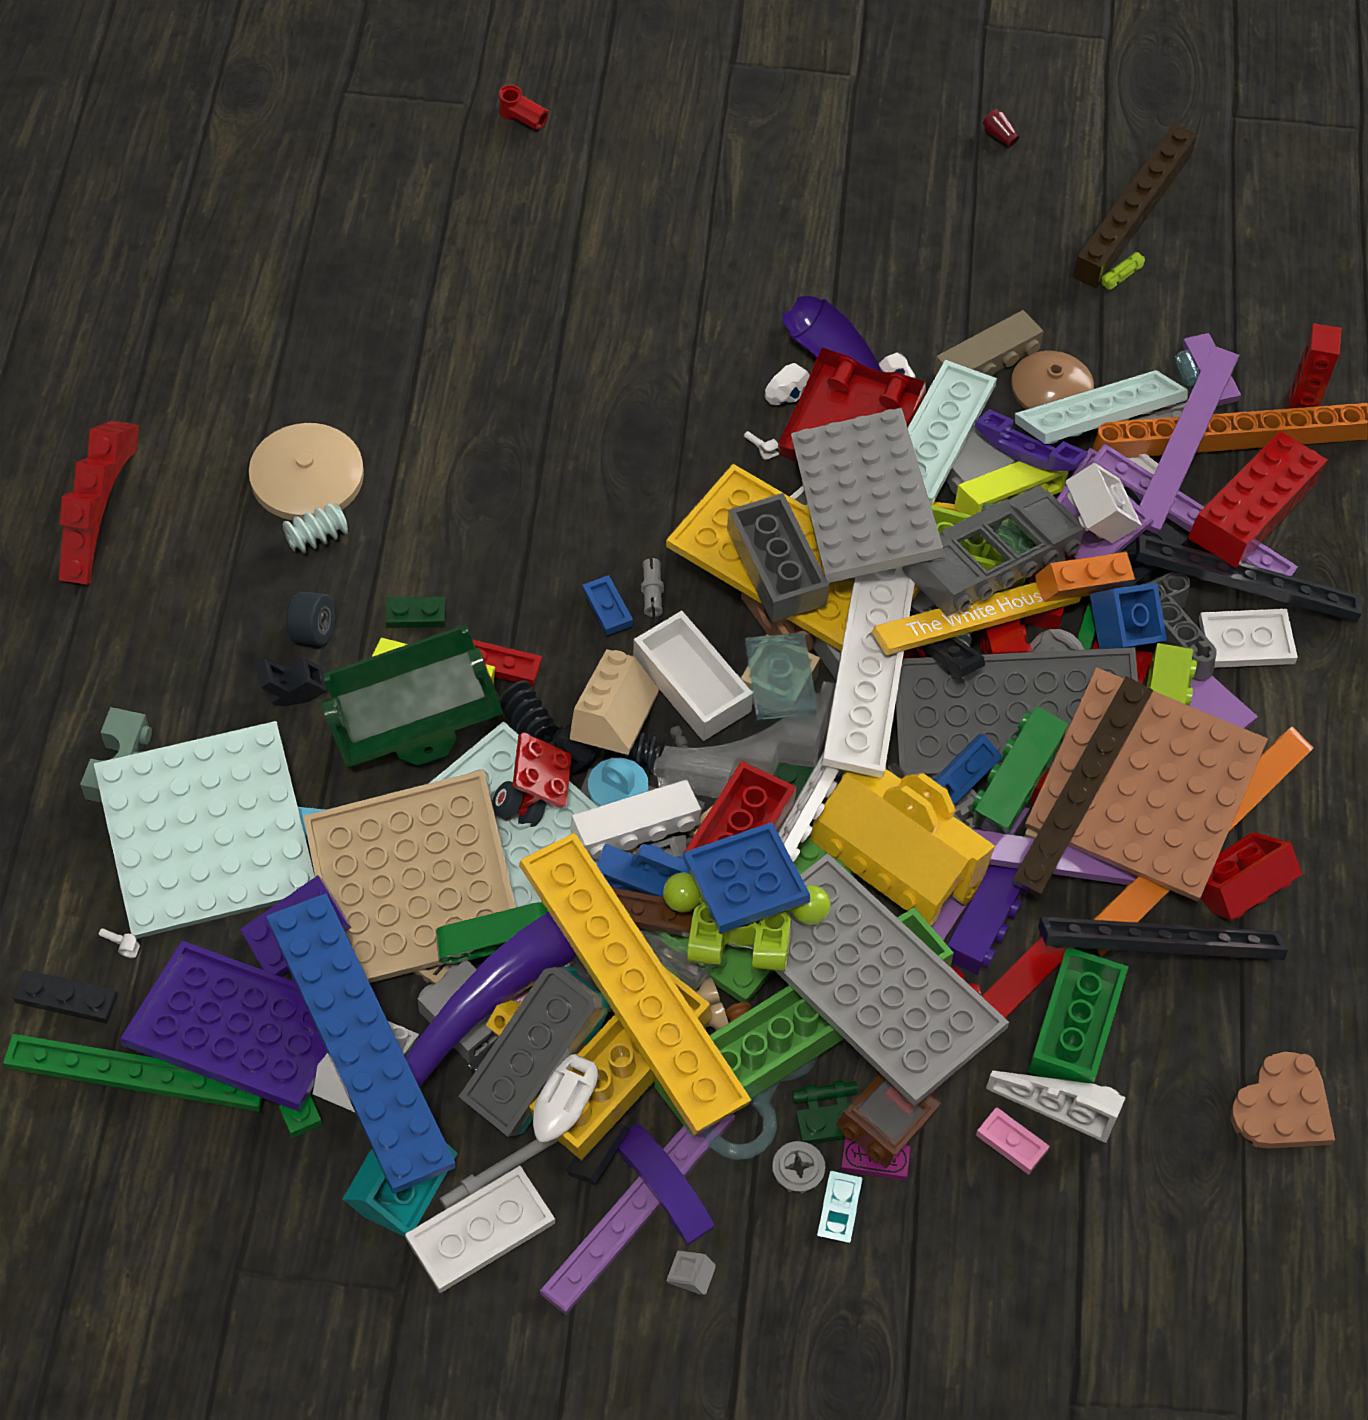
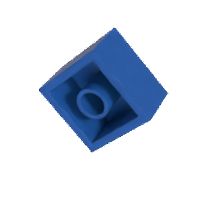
(1128, 616)

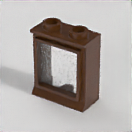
(885, 1120)

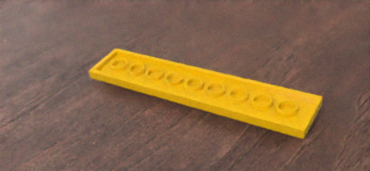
(635, 983)

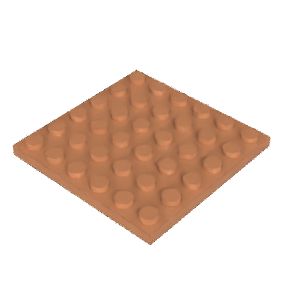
(1166, 793)

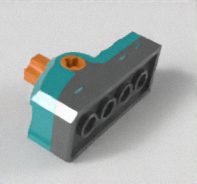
(548, 1026)

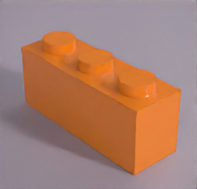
(1084, 576)

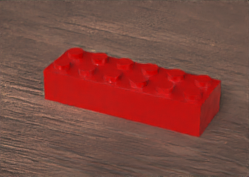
(1257, 499)

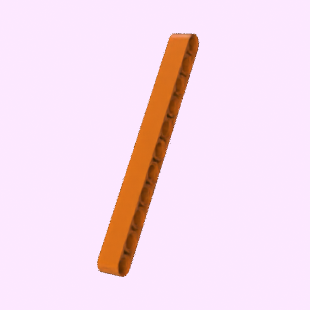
(1240, 429)
(1270, 770)

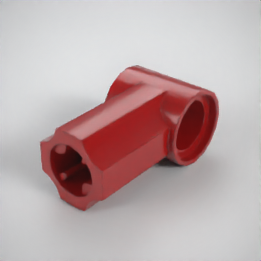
(515, 106)

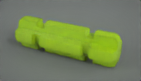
(1122, 270)

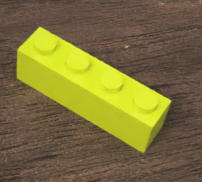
(1005, 484)

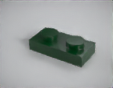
(415, 612)

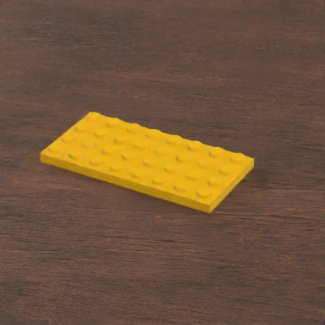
(707, 543)

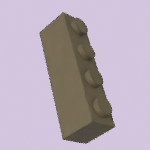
(996, 346)

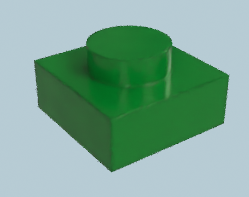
(303, 1120)

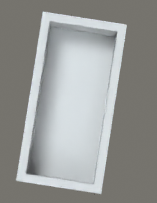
(693, 675)

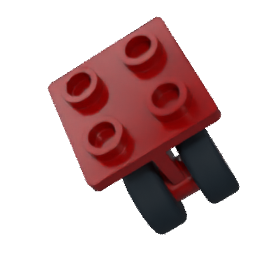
(538, 777)

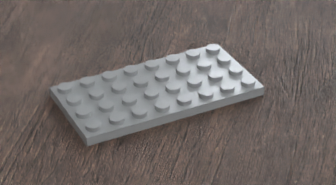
(866, 495)
(885, 988)

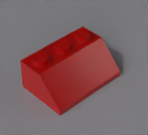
(1249, 874)

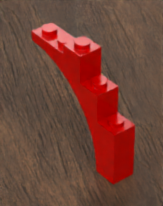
(83, 508)

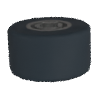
(311, 618)

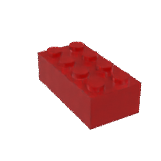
(746, 803)

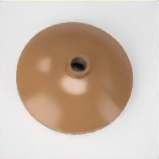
(1048, 378)

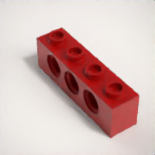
(1315, 367)

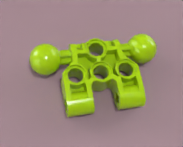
(770, 945)

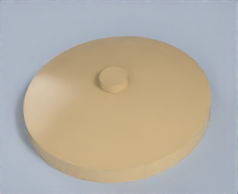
(305, 470)

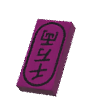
(857, 1161)

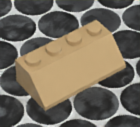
(614, 703)

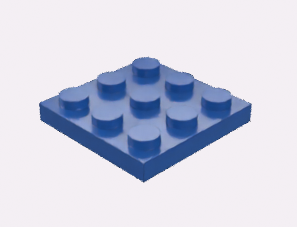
(746, 877)

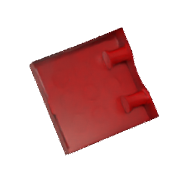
(846, 392)

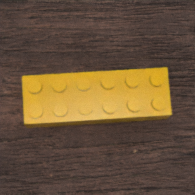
(621, 1077)

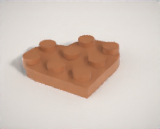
(1285, 1105)

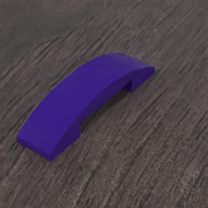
(999, 432)
(666, 1184)

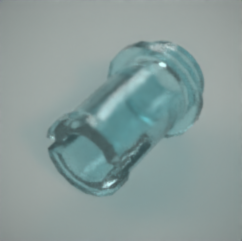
(1187, 368)

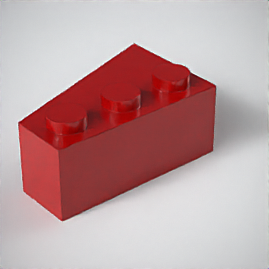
(1004, 638)

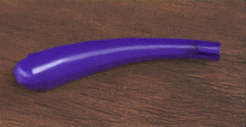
(819, 324)
(496, 981)

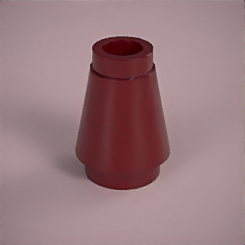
(999, 126)

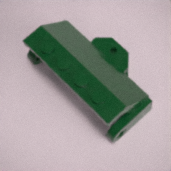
(410, 699)

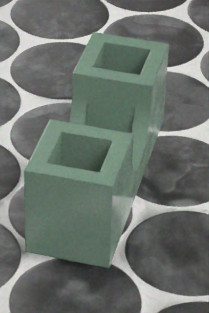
(122, 732)

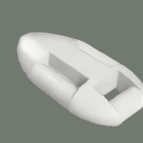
(563, 1098)

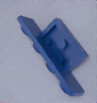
(644, 870)

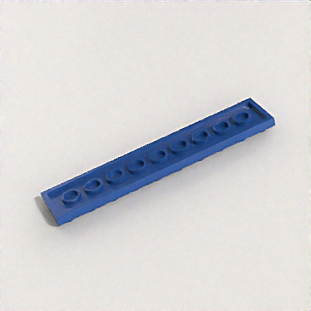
(360, 1044)

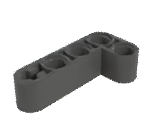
(1179, 627)

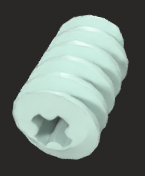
(315, 527)

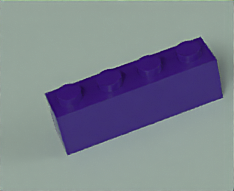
(986, 919)

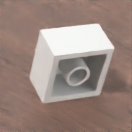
(1102, 503)

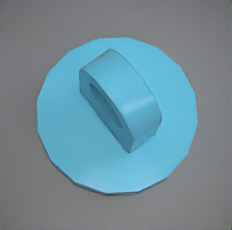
(616, 780)

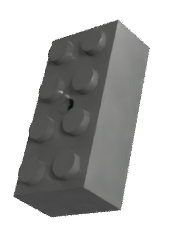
(777, 557)

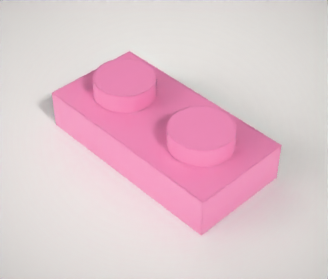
(1012, 1140)

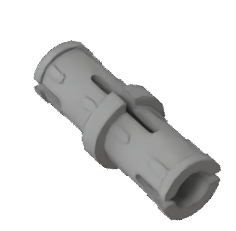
(652, 587)

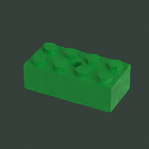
(1020, 773)
(1078, 1017)

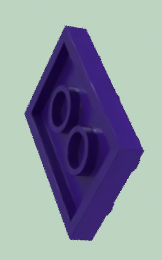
(261, 938)

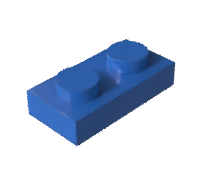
(607, 605)

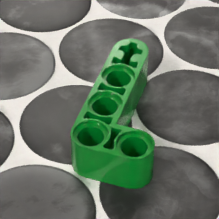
(483, 934)

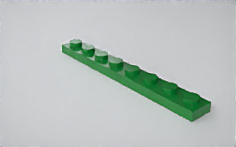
(121, 1071)

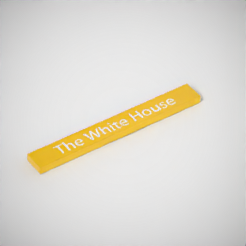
(936, 626)

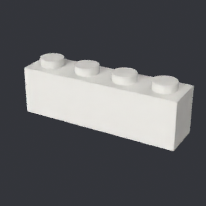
(638, 819)

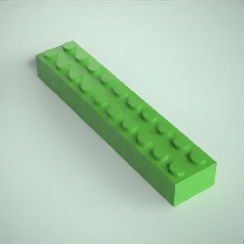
(788, 1031)

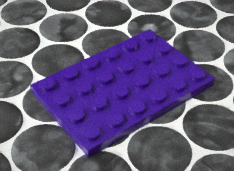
(230, 1026)

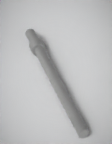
(474, 1183)

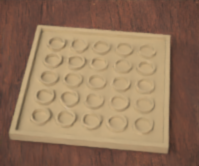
(411, 867)

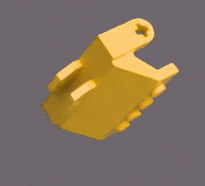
(903, 840)

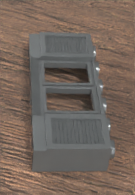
(960, 580)

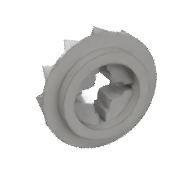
(808, 1156)

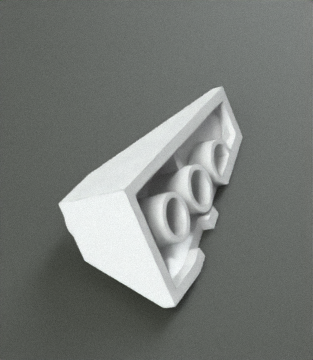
(1073, 1103)

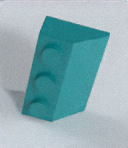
(375, 1201)

